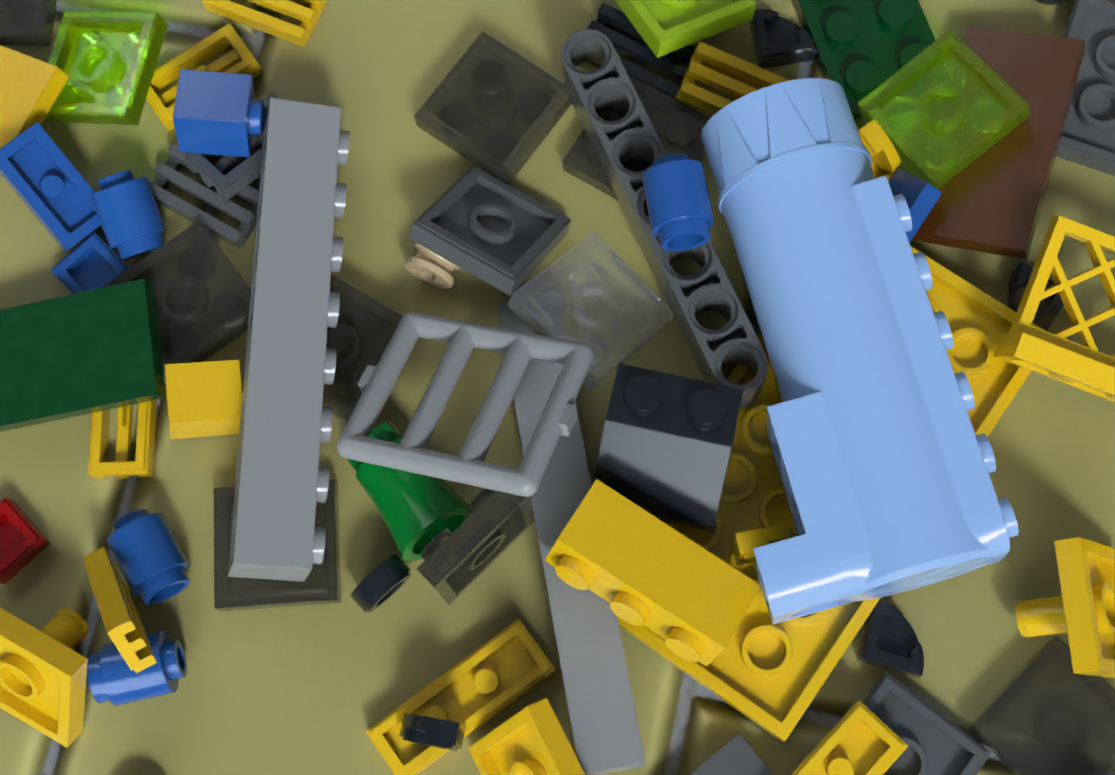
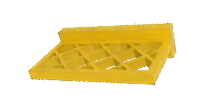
(1049, 352)

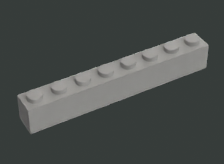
(286, 345)

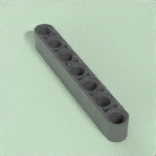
(636, 138)

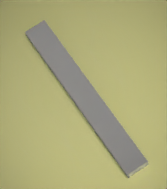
(584, 625)

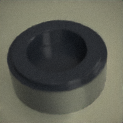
(381, 583)

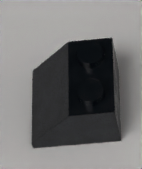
(668, 444)

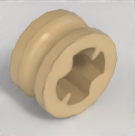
(431, 267)

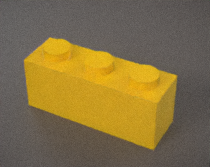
(652, 575)

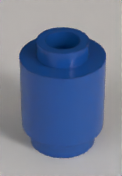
(678, 202)
(129, 214)
(149, 556)
(115, 682)

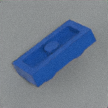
(49, 186)

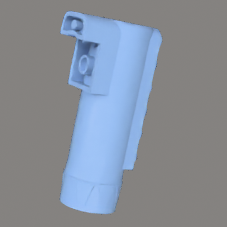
(871, 415)

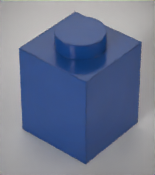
(217, 113)

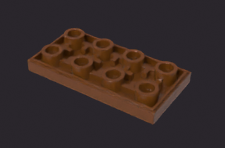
(1000, 194)

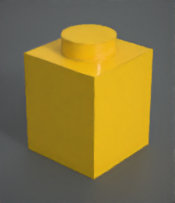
(203, 398)

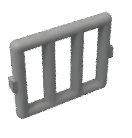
(469, 466)

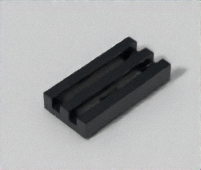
(618, 21)

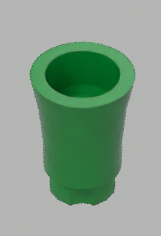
(408, 502)

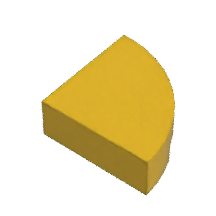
(882, 151)
(747, 540)

